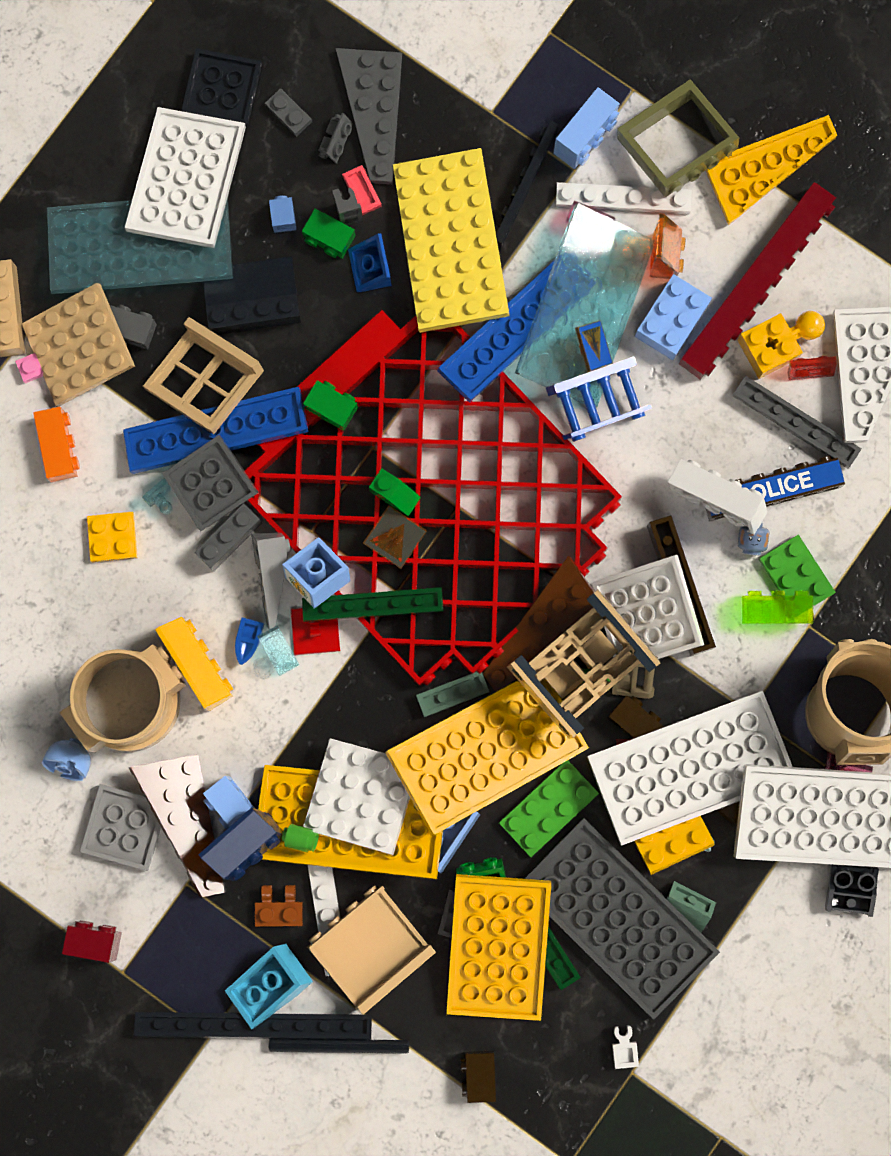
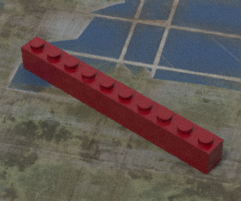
(757, 280)

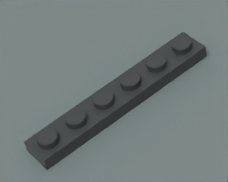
(796, 422)

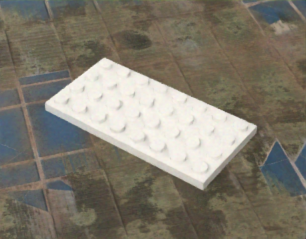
(686, 767)
(814, 816)

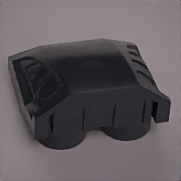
(852, 889)

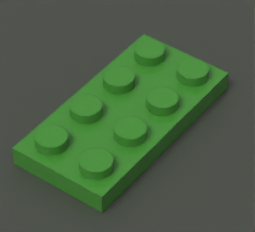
(548, 808)

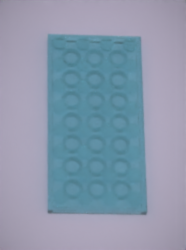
(93, 247)
(589, 282)

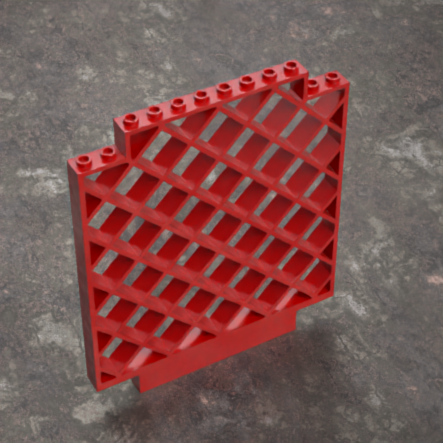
(346, 371)

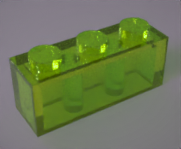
(778, 608)

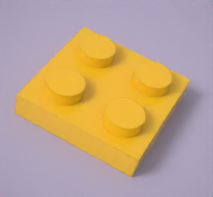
(112, 537)

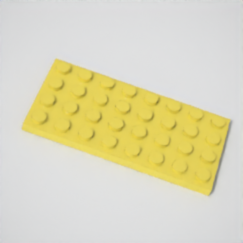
(450, 240)

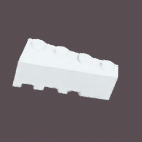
(719, 494)

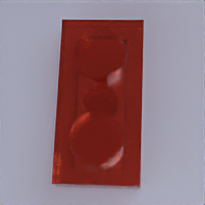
(812, 368)

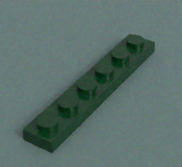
(375, 604)

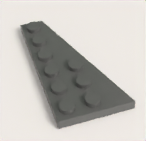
(373, 95)

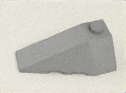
(270, 554)

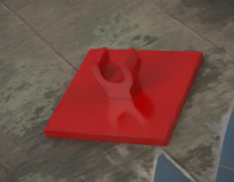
(314, 635)

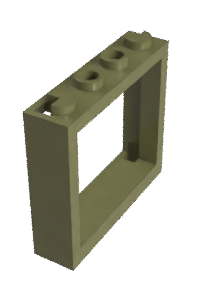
(659, 110)

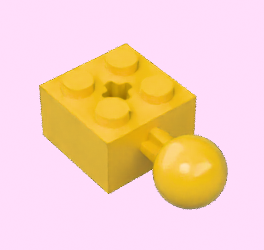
(777, 332)

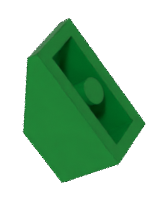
(394, 492)

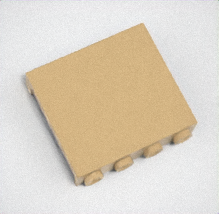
(370, 949)

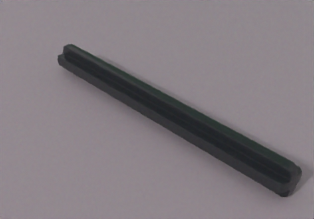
(339, 1046)

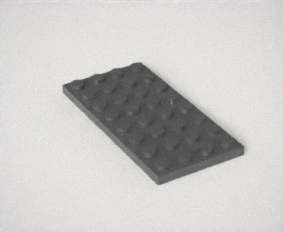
(622, 919)

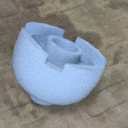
(68, 758)

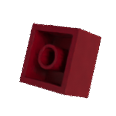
(92, 942)

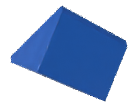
(369, 264)

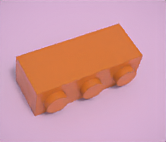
(56, 444)

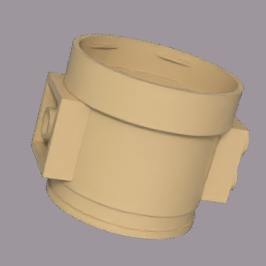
(861, 659)
(170, 683)

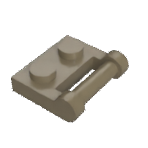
(628, 687)

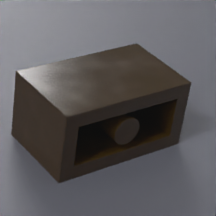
(479, 1076)

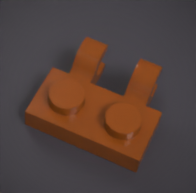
(278, 913)

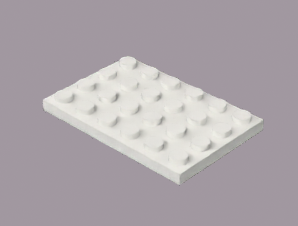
(185, 177)

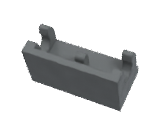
(348, 210)

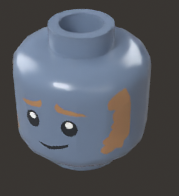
(752, 543)

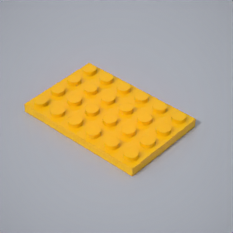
(498, 947)

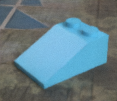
(268, 985)

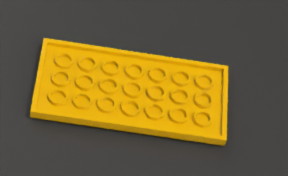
(481, 755)
(287, 797)

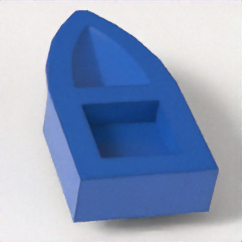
(247, 639)

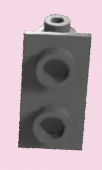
(340, 129)

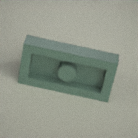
(691, 904)

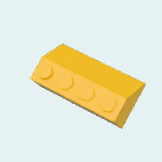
(194, 662)

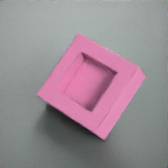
(29, 368)

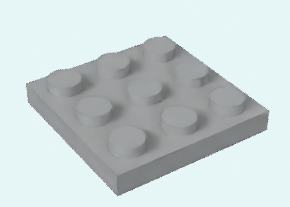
(121, 828)

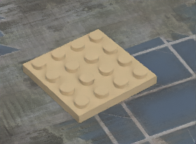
(78, 344)

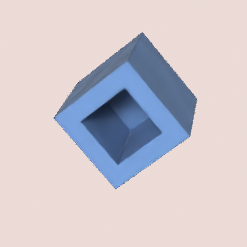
(282, 214)

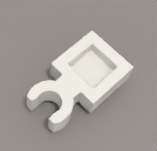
(625, 1052)

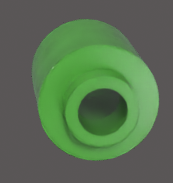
(300, 838)

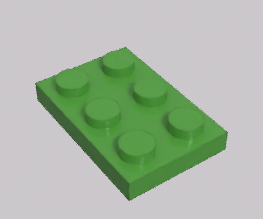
(794, 569)

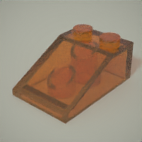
(666, 249)

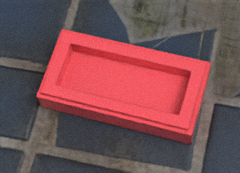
(363, 189)

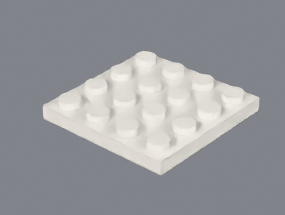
(655, 606)
(358, 798)

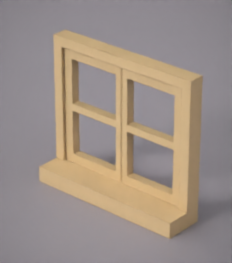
(222, 352)

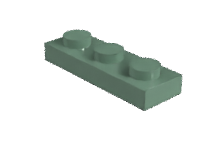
(452, 693)

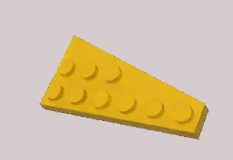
(762, 166)

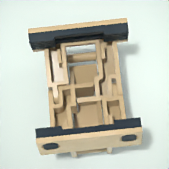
(593, 649)

